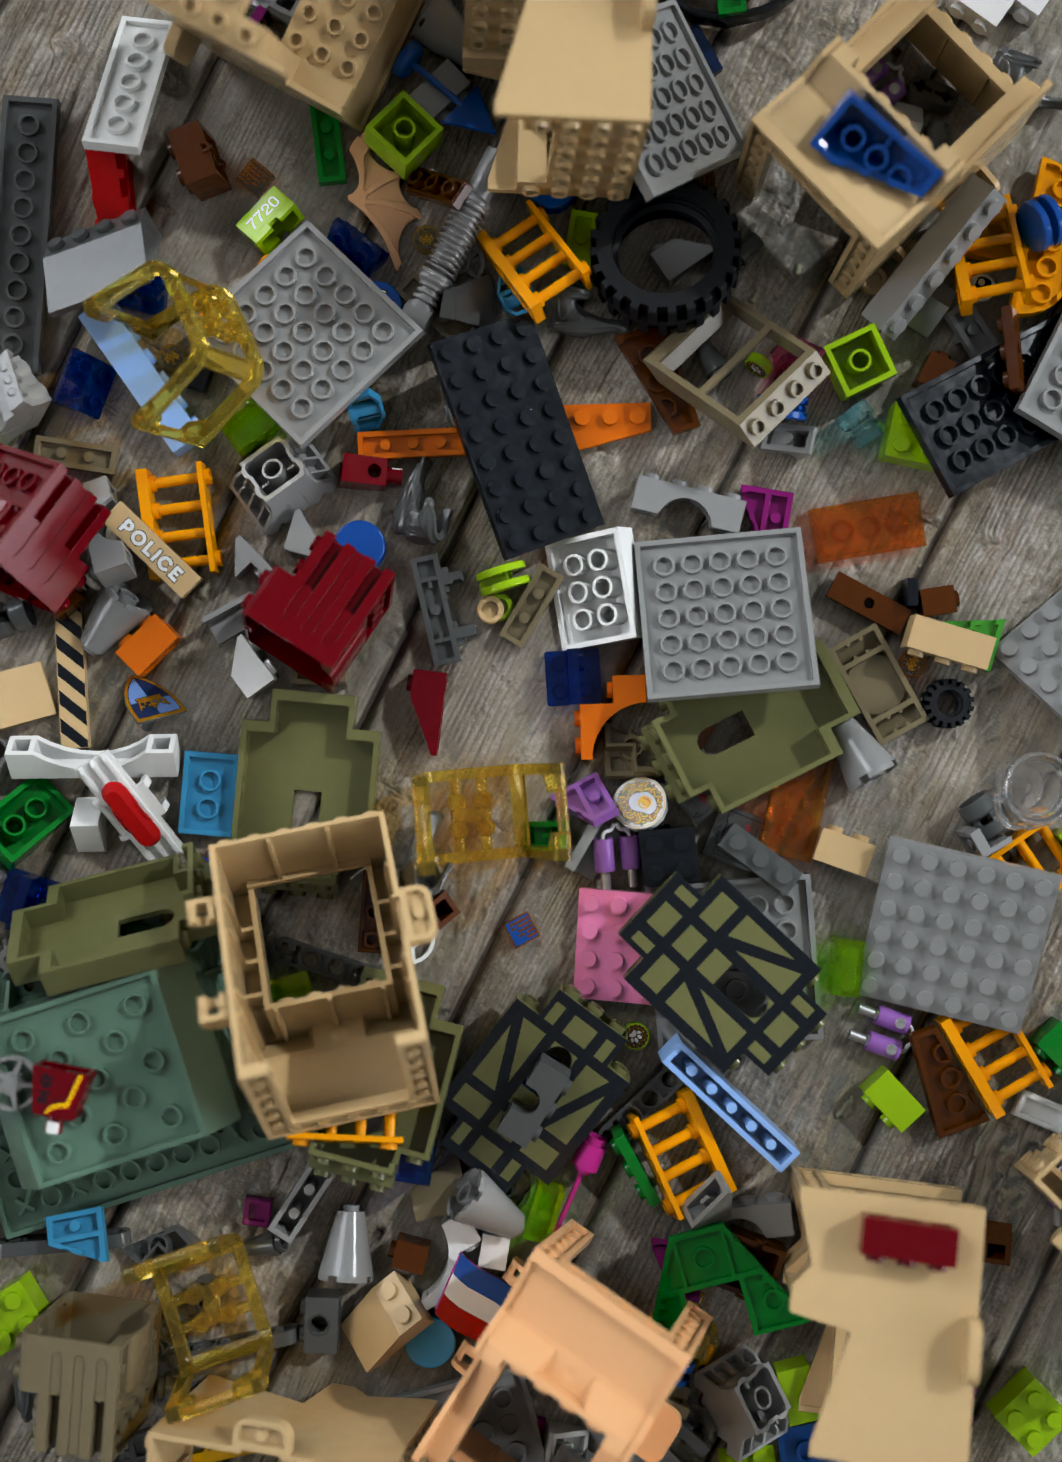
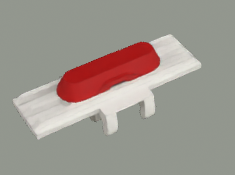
(130, 806)

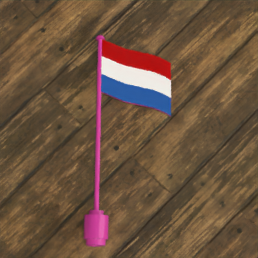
(476, 1295)

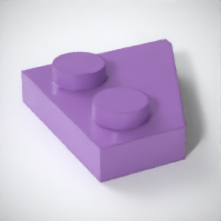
(590, 801)

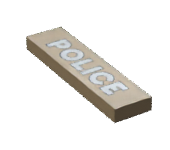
(152, 550)

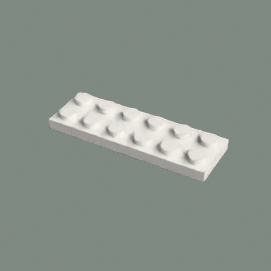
(128, 87)

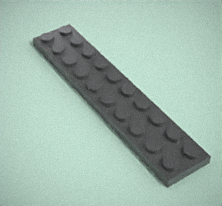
(26, 213)

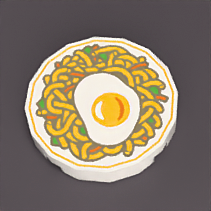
(641, 804)

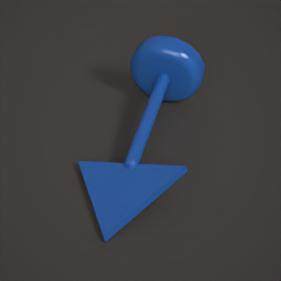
(468, 114)

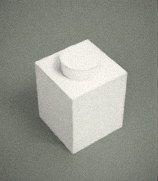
(493, 1251)

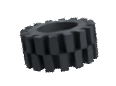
(962, 698)

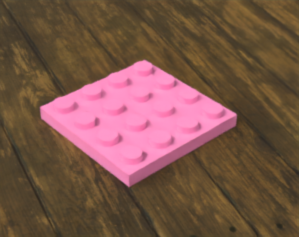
(600, 951)

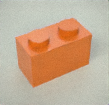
(148, 644)

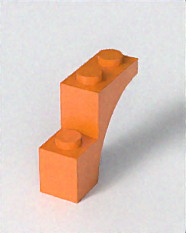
(624, 691)

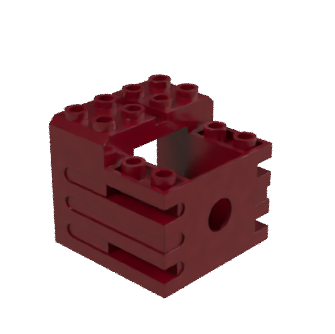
(43, 529)
(322, 612)

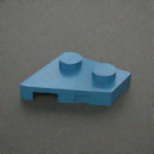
(80, 1233)

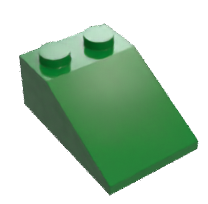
(29, 818)

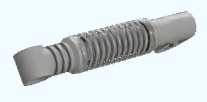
(452, 246)

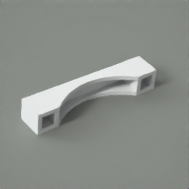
(40, 759)

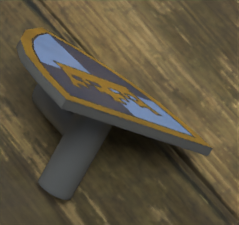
(149, 702)

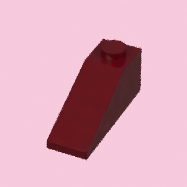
(428, 699)

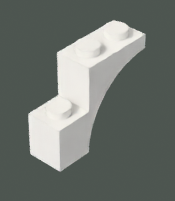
(987, 14)
(459, 1238)

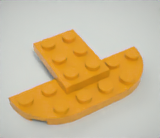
(1045, 265)

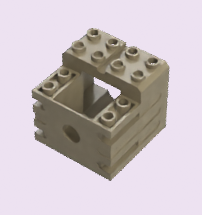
(91, 1372)

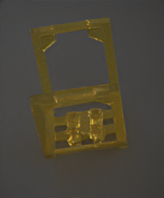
(185, 306)
(554, 779)
(181, 1404)

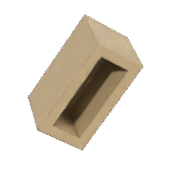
(842, 850)

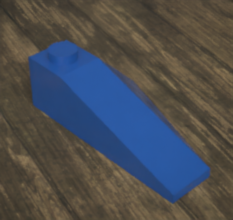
(867, 143)

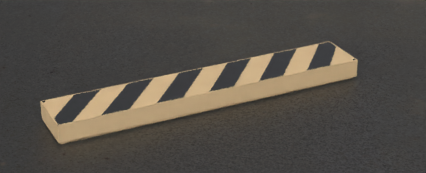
(72, 682)

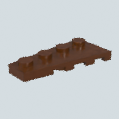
(674, 410)
(945, 1087)

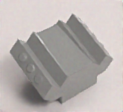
(21, 397)
(280, 481)
(743, 1401)

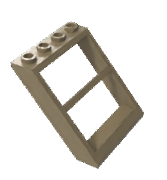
(772, 404)

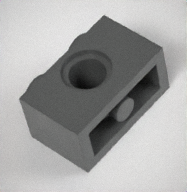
(316, 1337)

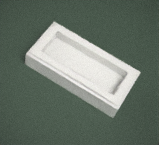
(1038, 1110)

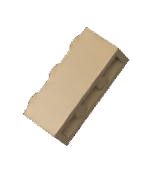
(948, 644)

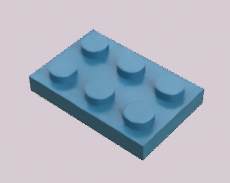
(208, 793)

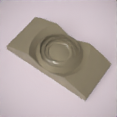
(878, 684)

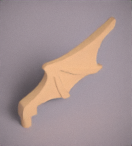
(381, 199)

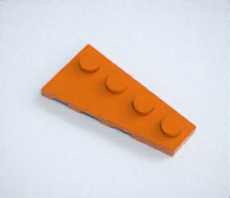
(607, 423)

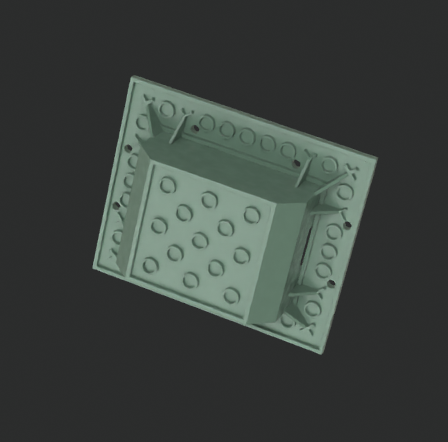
(155, 1094)

